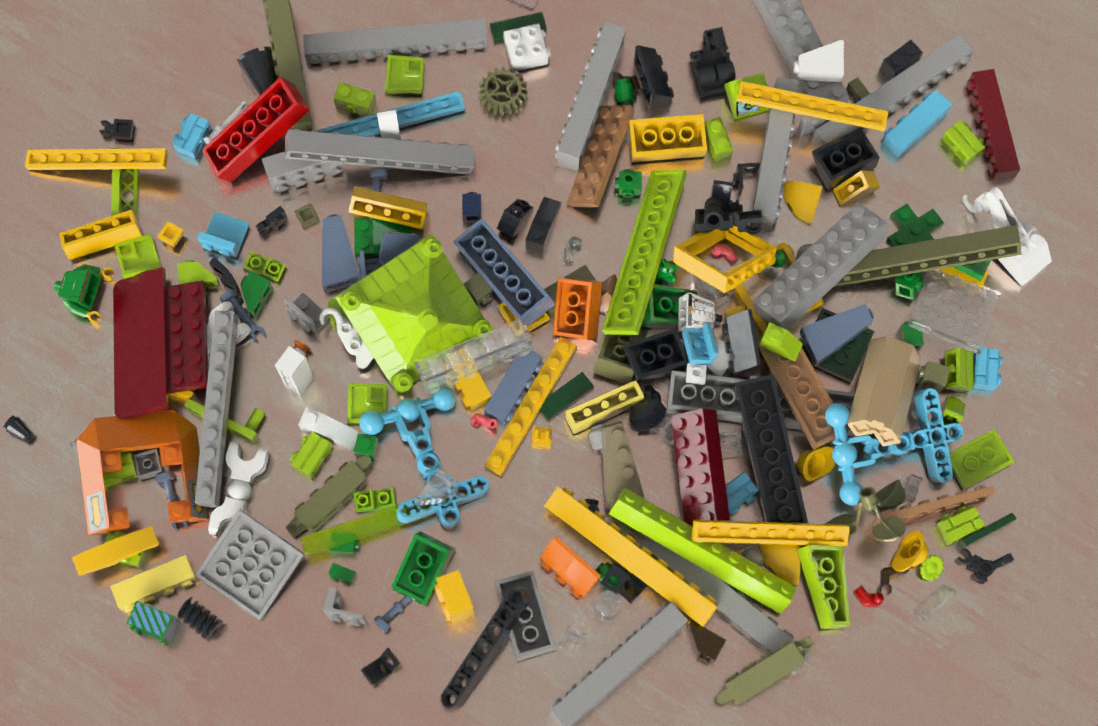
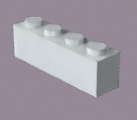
(294, 370)

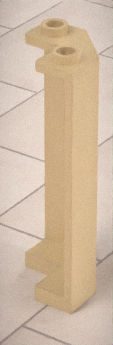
(885, 390)

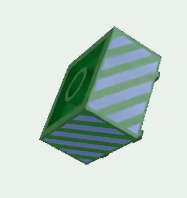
(153, 622)

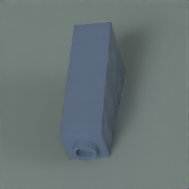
(337, 257)
(833, 333)

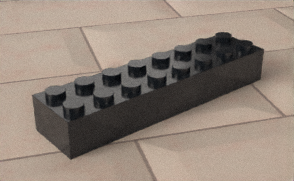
(770, 450)

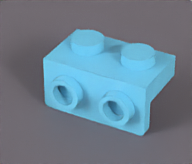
(700, 345)

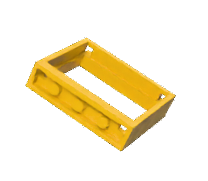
(686, 253)
(745, 300)

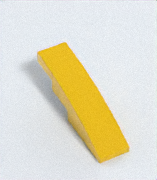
(115, 551)

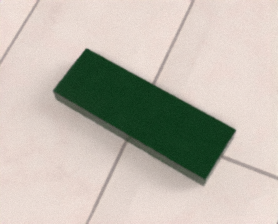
(498, 28)
(566, 396)
(982, 533)

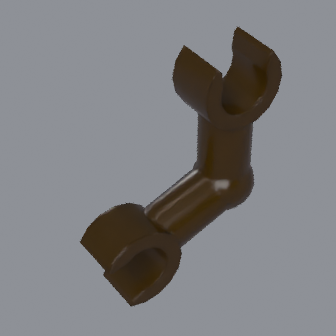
(633, 79)
(886, 572)

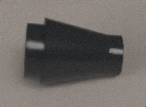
(17, 427)

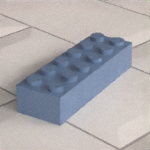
(503, 272)

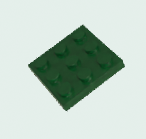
(848, 358)

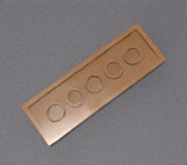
(600, 156)
(803, 394)
(942, 504)

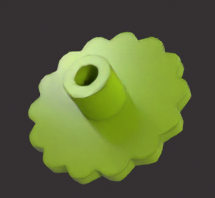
(932, 567)

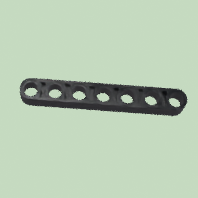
(494, 643)

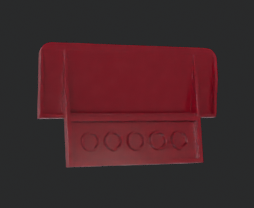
(157, 342)

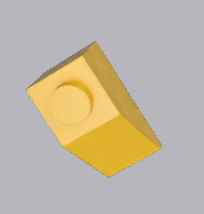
(856, 187)

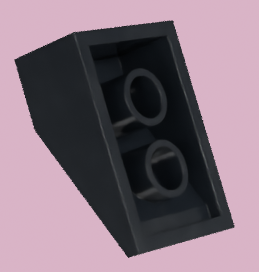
(656, 355)

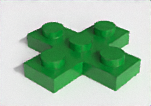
(913, 228)

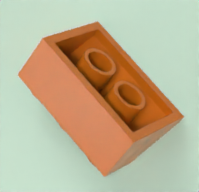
(577, 308)
(569, 568)

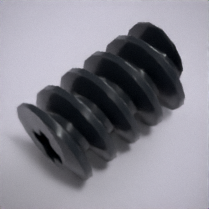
(198, 619)

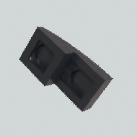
(227, 278)
(632, 588)

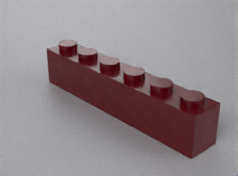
(993, 124)

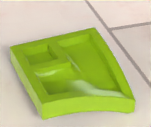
(404, 75)
(137, 255)
(365, 398)

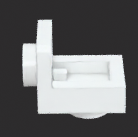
(696, 373)

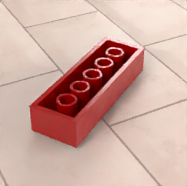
(255, 129)

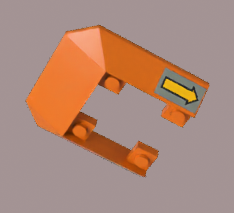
(100, 453)

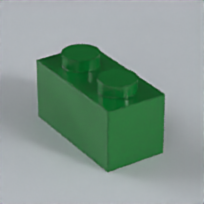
(342, 573)

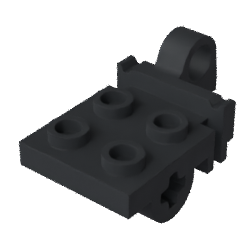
(713, 63)
(722, 217)

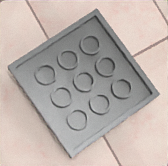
(250, 564)

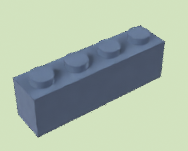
(512, 386)

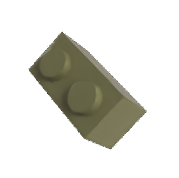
(857, 89)

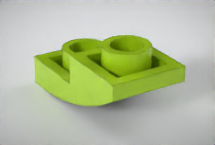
(264, 267)
(375, 499)

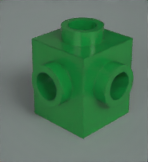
(629, 183)
(909, 285)

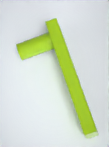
(247, 432)

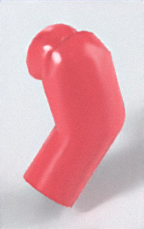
(726, 250)
(483, 420)

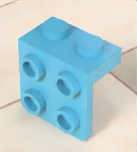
(224, 235)

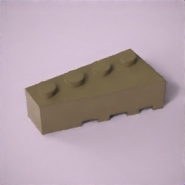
(618, 464)

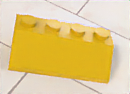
(667, 138)

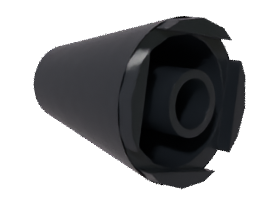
(258, 68)

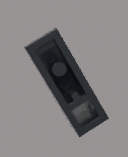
(542, 224)

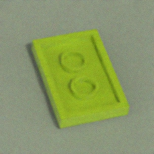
(980, 459)

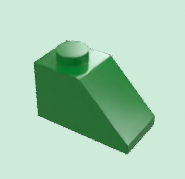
(255, 291)

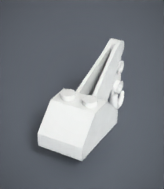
(1033, 246)
(349, 338)

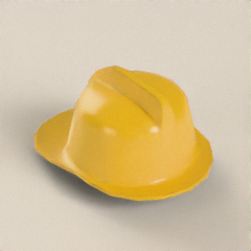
(815, 463)
(911, 551)

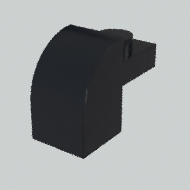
(650, 412)

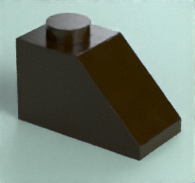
(705, 642)

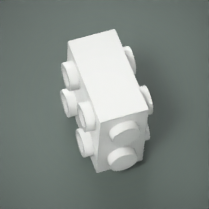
(526, 47)

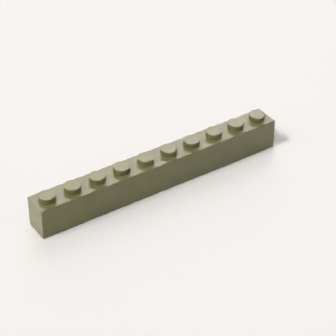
(935, 254)

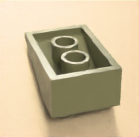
(612, 357)

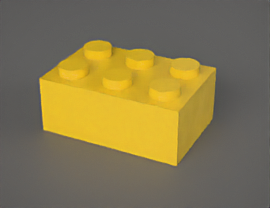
(456, 600)

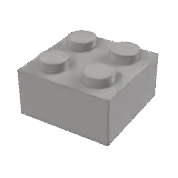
(148, 464)

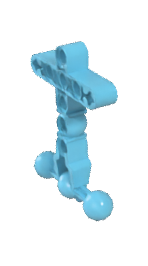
(408, 411)
(845, 453)

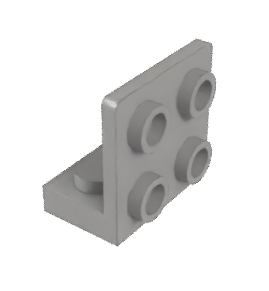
(306, 312)
(333, 606)

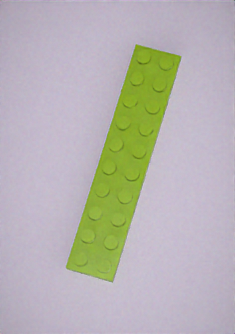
(644, 252)

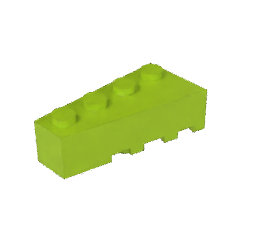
(827, 584)

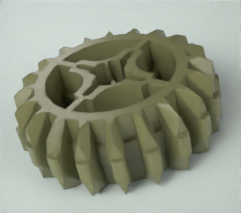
(497, 78)

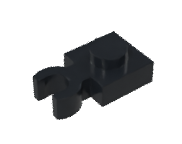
(120, 129)
(272, 220)

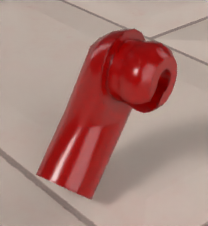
(871, 599)

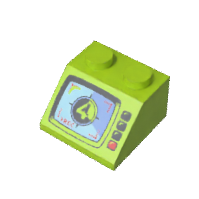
(742, 109)

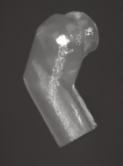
(568, 248)

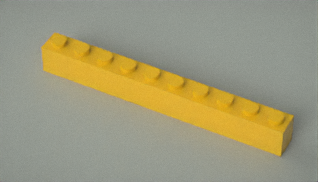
(631, 556)

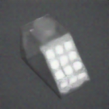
(437, 490)

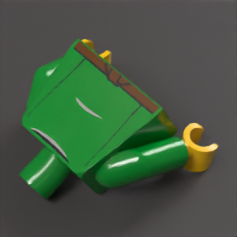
(80, 289)

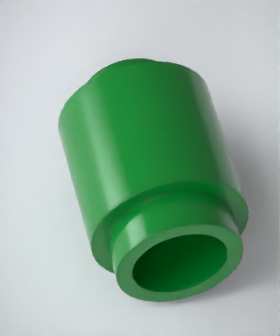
(624, 92)
(602, 569)

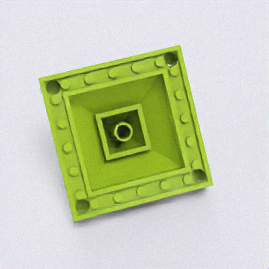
(412, 311)

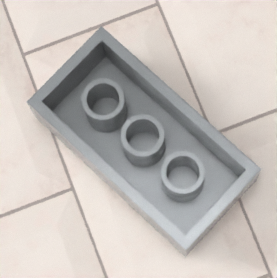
(294, 172)
(532, 631)

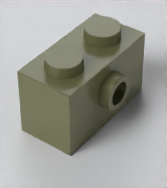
(932, 376)

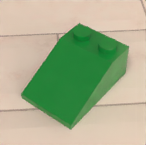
(369, 234)
(664, 307)
(421, 566)

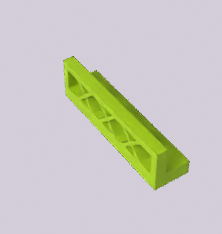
(117, 191)

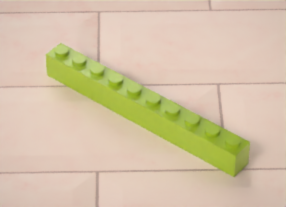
(707, 555)

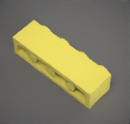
(604, 407)
(154, 583)

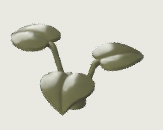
(889, 496)

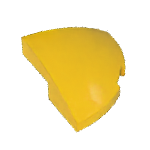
(803, 199)
(782, 560)

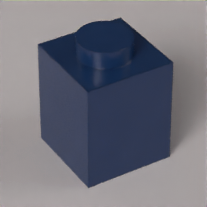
(471, 207)

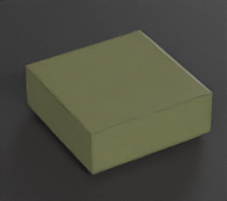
(307, 215)

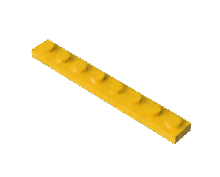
(812, 106)
(96, 159)
(530, 407)
(770, 533)

